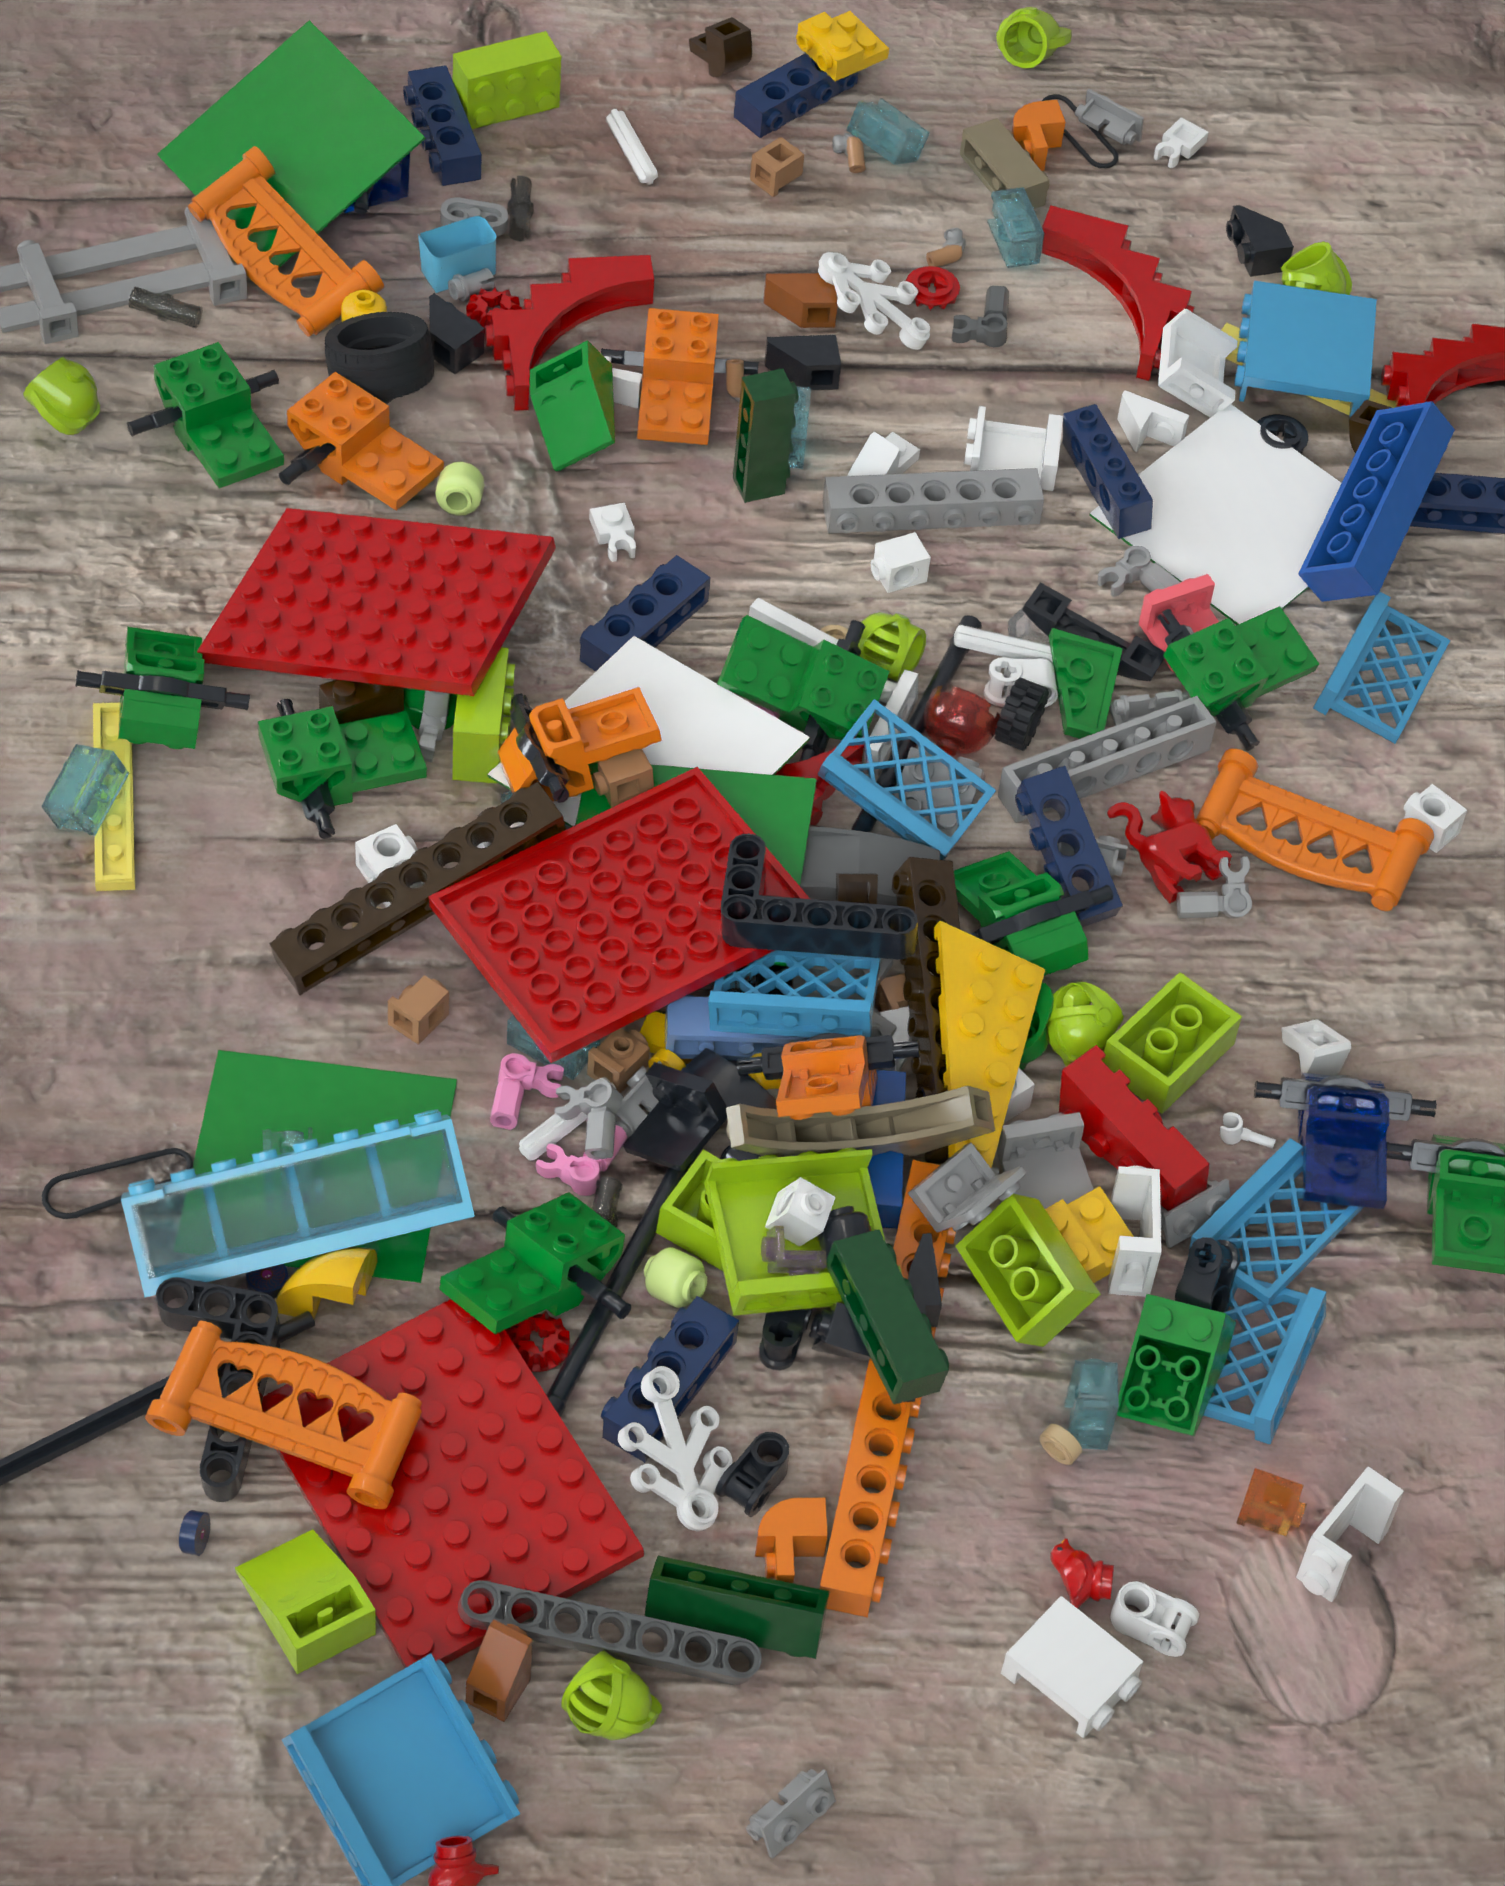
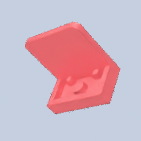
(1188, 603)

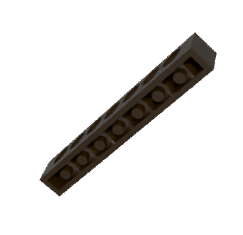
(934, 885)
(409, 905)

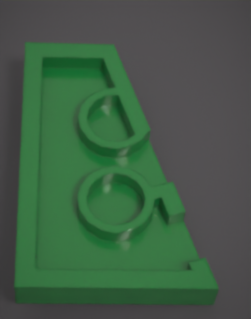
(1084, 681)

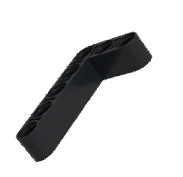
(806, 924)
(237, 1326)

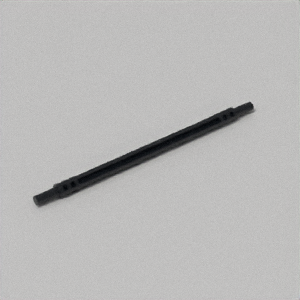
(111, 1417)

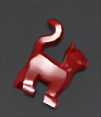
(1170, 852)

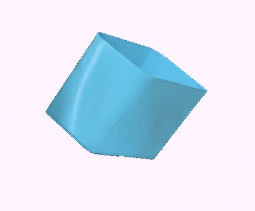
(457, 249)

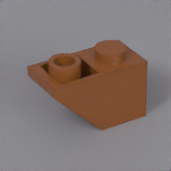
(802, 299)
(500, 1670)

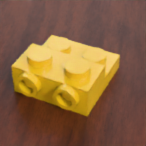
(840, 44)
(1091, 1230)

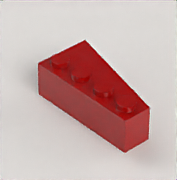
(1130, 1130)

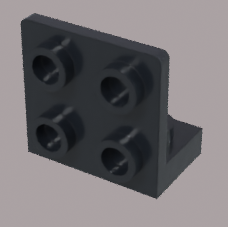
(681, 1121)

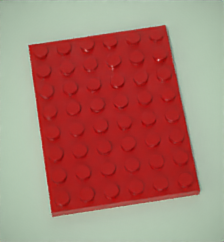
(378, 601)
(608, 914)
(480, 1492)

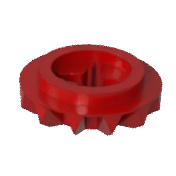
(945, 285)
(478, 304)
(554, 1346)

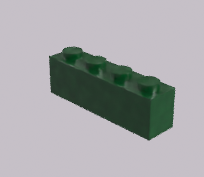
(764, 434)
(887, 1316)
(738, 1604)

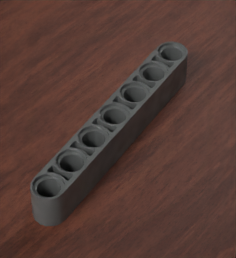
(631, 1629)

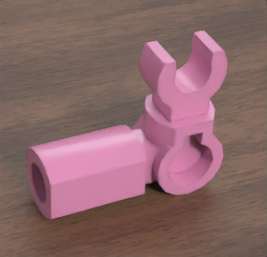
(513, 1078)
(578, 1172)

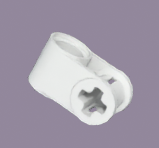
(1035, 670)
(1155, 1619)

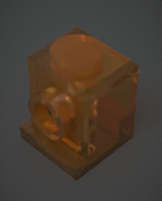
(1272, 1503)

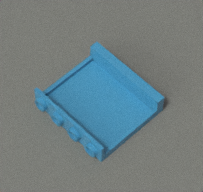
(1306, 343)
(401, 1774)

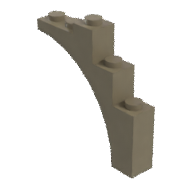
(899, 1127)

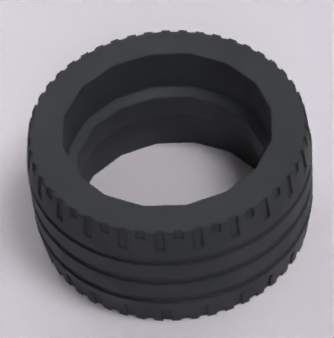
(382, 353)

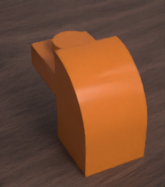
(1039, 127)
(791, 1530)

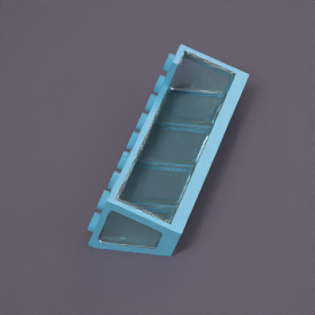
(297, 1202)

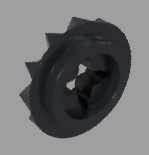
(1292, 430)

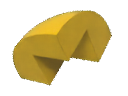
(329, 1276)

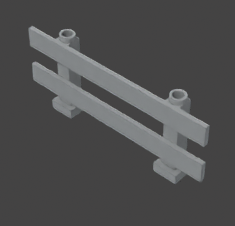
(59, 312)

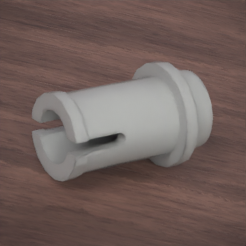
(462, 287)

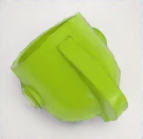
(1030, 37)
(1317, 269)
(64, 396)
(892, 643)
(1079, 1026)
(612, 1701)

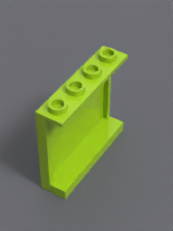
(740, 1204)

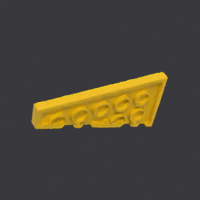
(983, 1020)

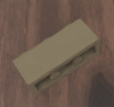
(1002, 161)

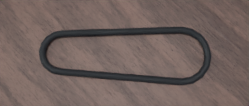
(52, 1182)

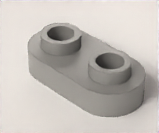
(460, 208)

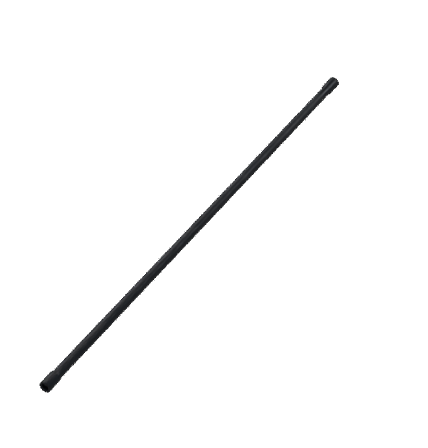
(646, 1229)

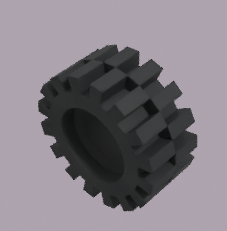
(1021, 714)

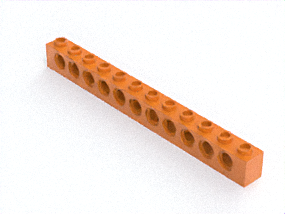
(853, 1587)

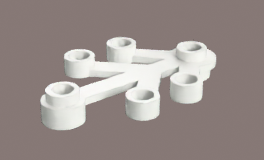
(838, 271)
(677, 1455)

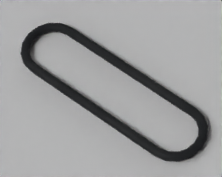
(1097, 133)

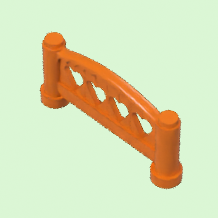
(248, 187)
(1390, 853)
(367, 1457)

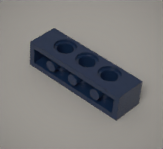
(786, 95)
(444, 125)
(1107, 471)
(1463, 504)
(648, 612)
(1056, 791)
(697, 1325)

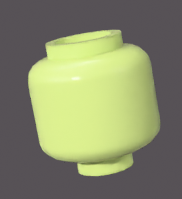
(459, 488)
(675, 1277)

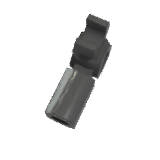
(987, 329)

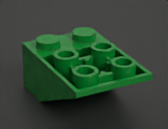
(574, 404)
(1174, 1364)

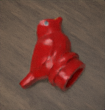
(1081, 1574)
(457, 1863)

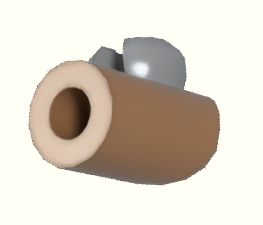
(853, 148)
(951, 250)
(734, 376)

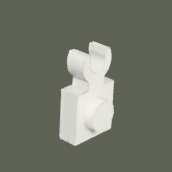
(1180, 139)
(614, 526)

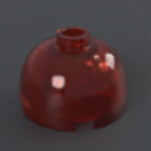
(959, 721)

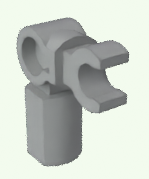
(1135, 567)
(433, 722)
(1207, 904)
(599, 1103)

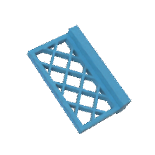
(1353, 662)
(880, 801)
(793, 1012)
(1246, 1207)
(1282, 1372)

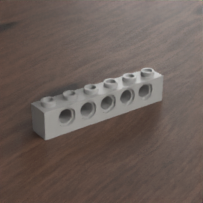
(932, 500)
(1118, 752)

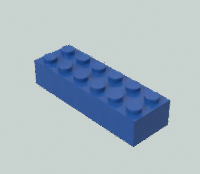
(1376, 502)

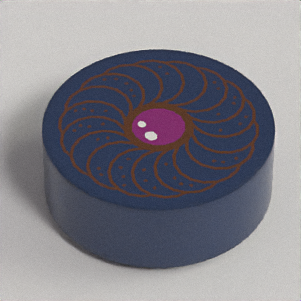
(267, 1280)
(194, 1532)

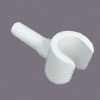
(1233, 1132)

